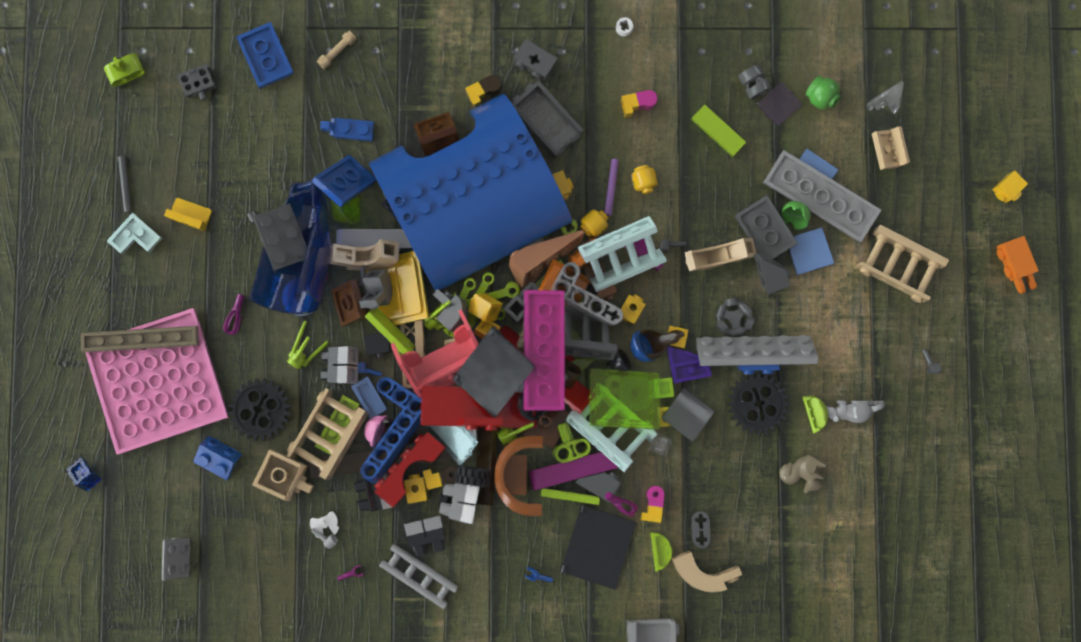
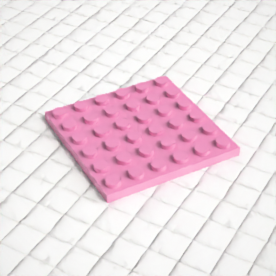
(157, 390)

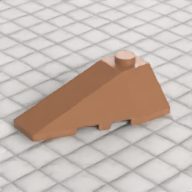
(533, 259)

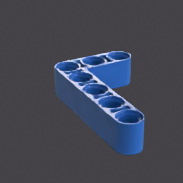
(395, 429)

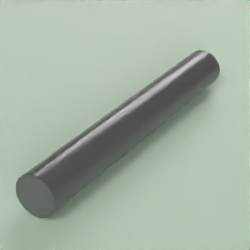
(124, 184)

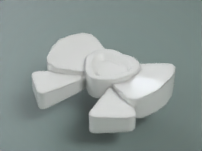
(323, 522)

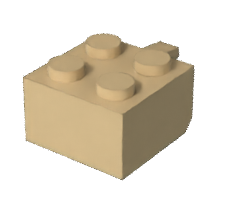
(282, 476)

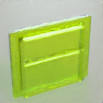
(624, 399)

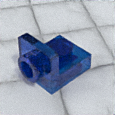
(82, 475)

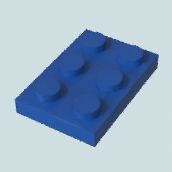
(265, 55)
(344, 180)

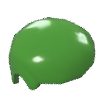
(797, 214)

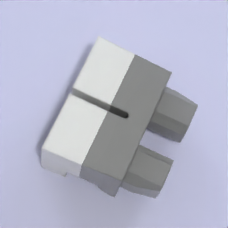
(457, 510)

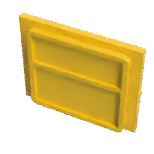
(408, 291)

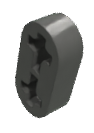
(705, 529)

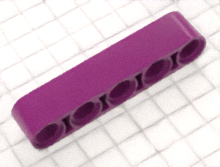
(570, 470)

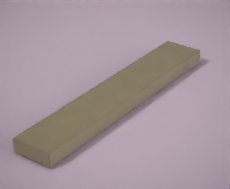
(139, 339)

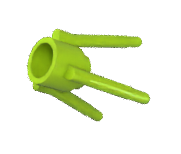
(432, 322)
(297, 357)
(508, 435)

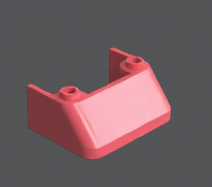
(441, 365)

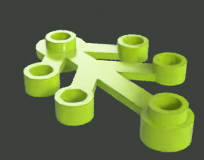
(496, 294)

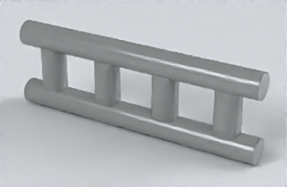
(420, 588)

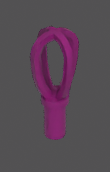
(236, 309)
(617, 501)

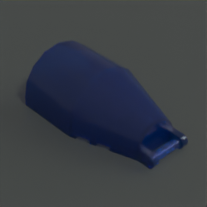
(300, 285)

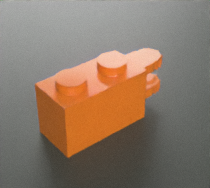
(1018, 263)

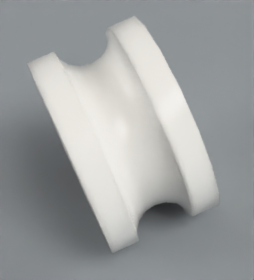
(618, 28)

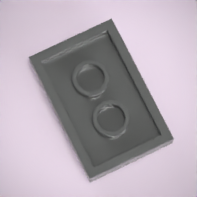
(766, 228)
(281, 236)

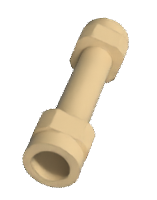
(348, 39)

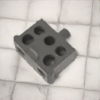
(194, 77)

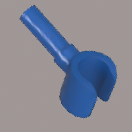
(362, 369)
(535, 575)

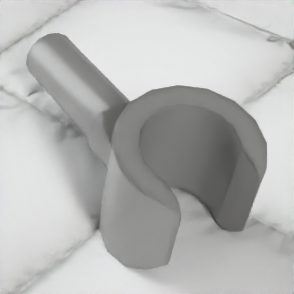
(329, 541)

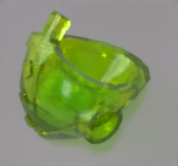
(347, 213)

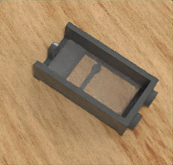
(547, 119)

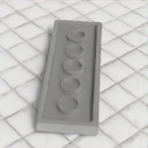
(822, 196)
(756, 350)

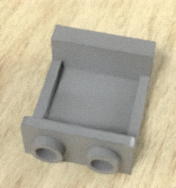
(652, 630)

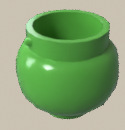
(823, 93)

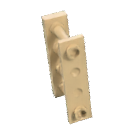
(917, 253)
(336, 450)

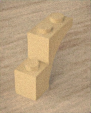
(719, 255)

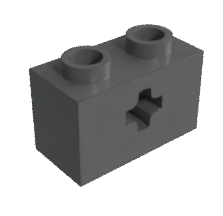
(530, 52)

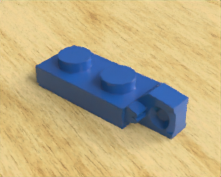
(349, 129)

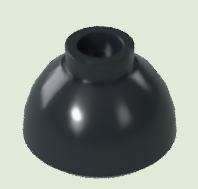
(620, 362)

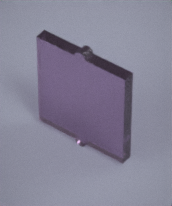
(779, 104)

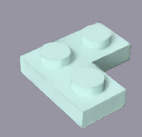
(134, 230)

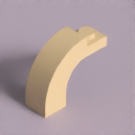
(375, 257)
(696, 578)

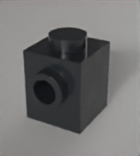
(377, 345)

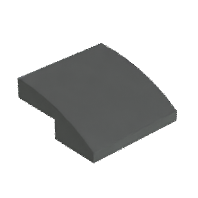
(687, 415)

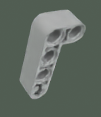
(588, 298)

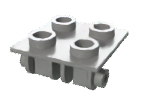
(175, 558)

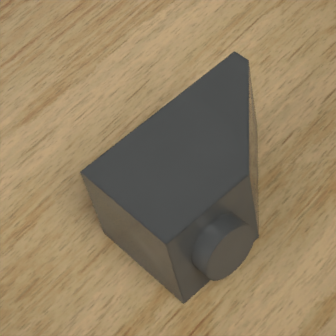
(771, 274)
(600, 484)

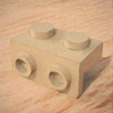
(890, 148)

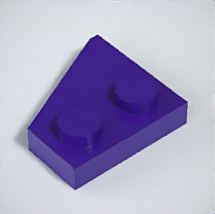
(686, 366)

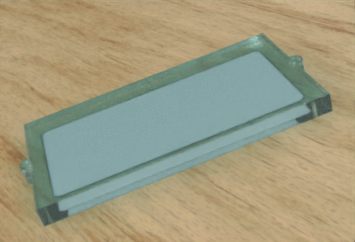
(456, 440)

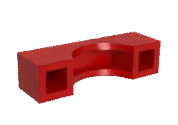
(392, 488)

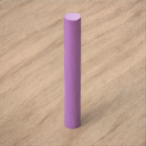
(611, 187)

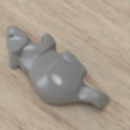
(855, 411)

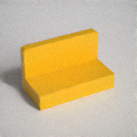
(189, 214)

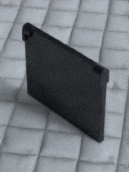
(494, 372)
(598, 547)

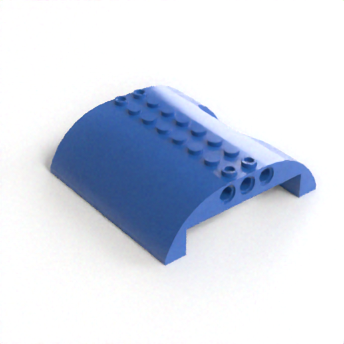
(473, 196)

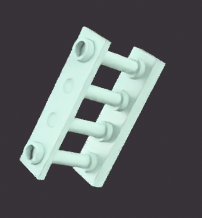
(615, 240)
(607, 445)

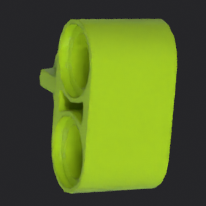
(124, 69)
(569, 444)

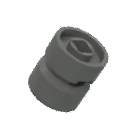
(755, 75)

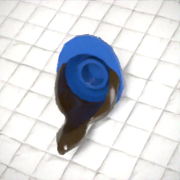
(650, 344)

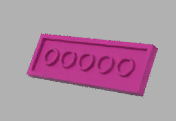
(544, 349)

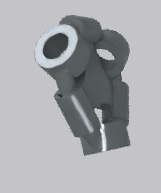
(734, 317)

